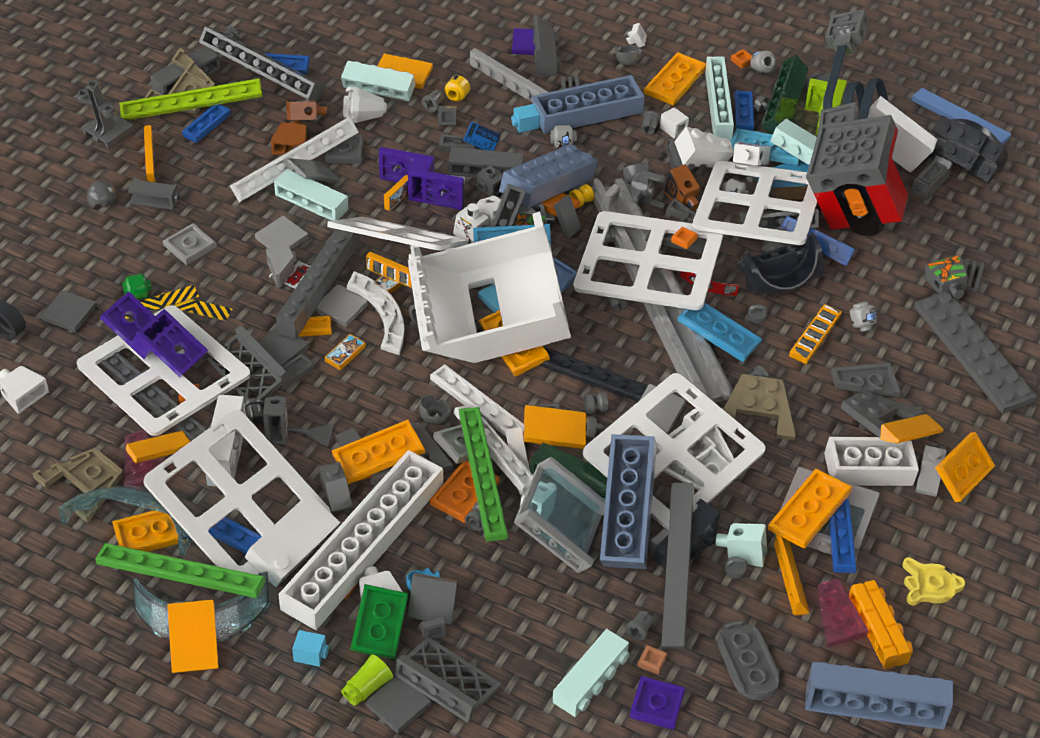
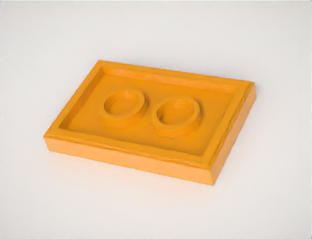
(419, 68)
(554, 427)
(965, 466)
(146, 531)
(192, 636)

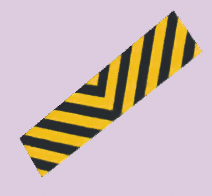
(169, 298)
(204, 309)

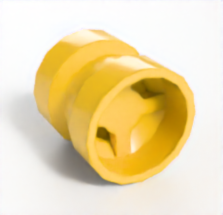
(584, 194)

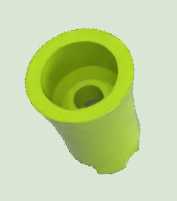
(367, 680)

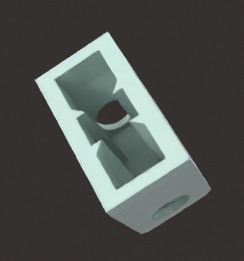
(746, 542)

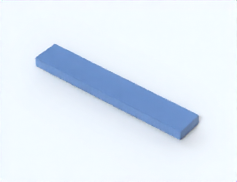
(943, 107)

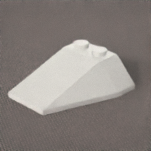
(709, 450)

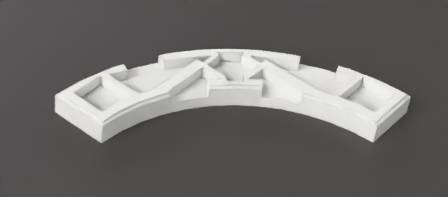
(386, 307)

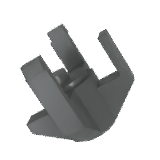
(643, 188)

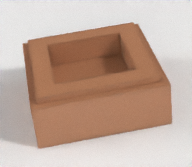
(652, 659)

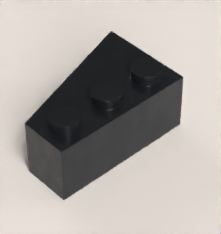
(704, 533)

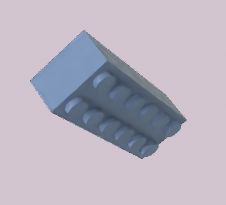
(589, 103)
(550, 174)
(628, 501)
(879, 695)

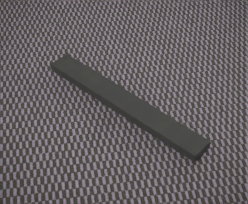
(151, 396)
(678, 566)

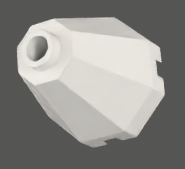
(362, 105)

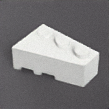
(702, 148)

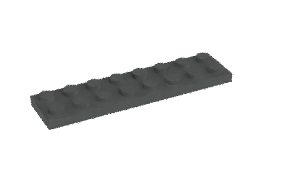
(975, 352)

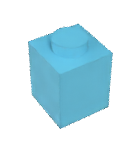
(525, 118)
(310, 648)

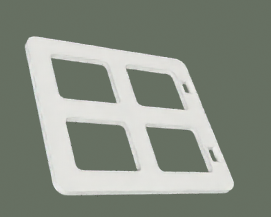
(757, 203)
(398, 233)
(648, 261)
(195, 398)
(675, 449)
(236, 495)

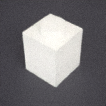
(673, 122)

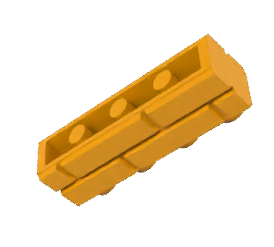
(883, 630)

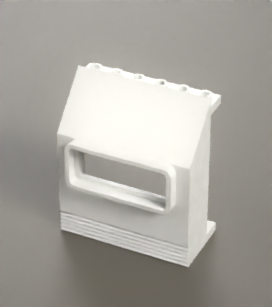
(525, 287)

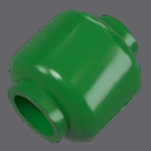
(137, 286)

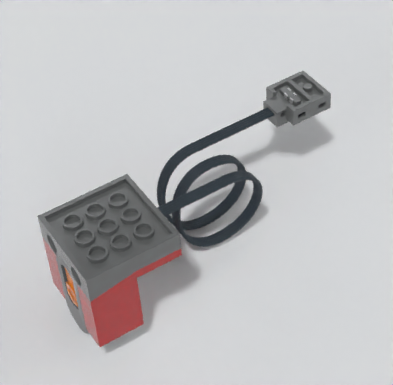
(853, 159)

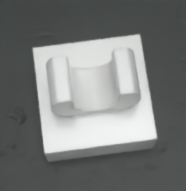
(637, 35)

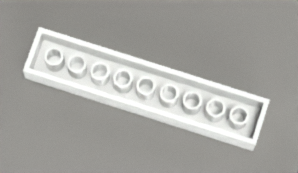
(360, 540)

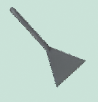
(321, 434)

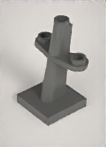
(107, 124)

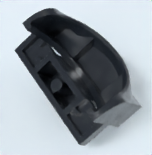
(965, 143)
(779, 268)

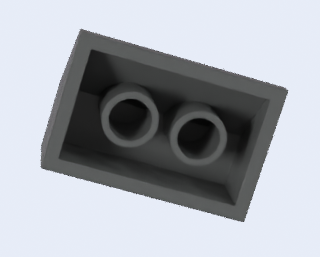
(545, 49)

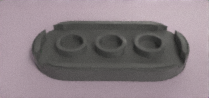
(748, 660)

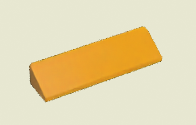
(909, 429)
(791, 576)

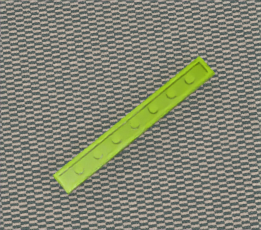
(191, 99)

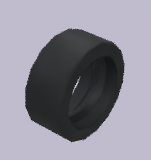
(11, 321)

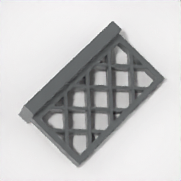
(264, 359)
(437, 687)

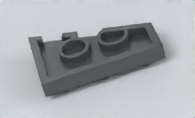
(872, 378)

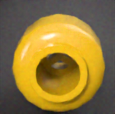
(457, 88)

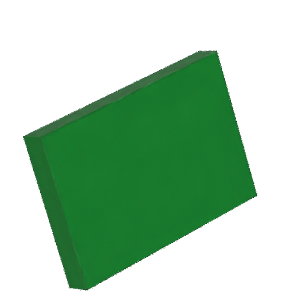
(379, 622)

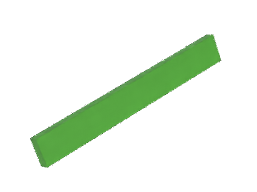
(483, 474)
(181, 570)

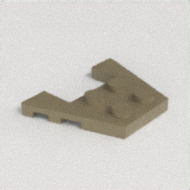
(191, 79)
(762, 398)
(86, 471)

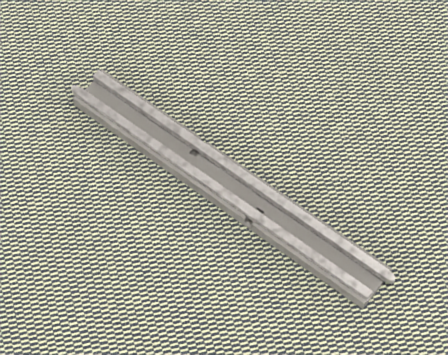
(687, 349)

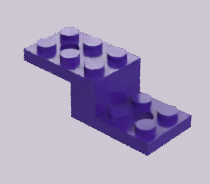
(423, 182)
(154, 334)

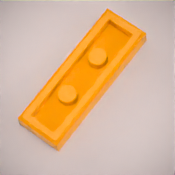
(157, 446)

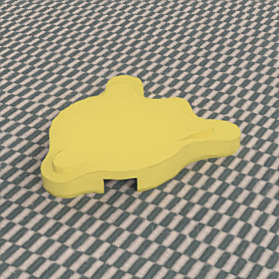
(930, 582)

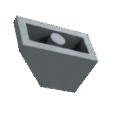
(335, 488)

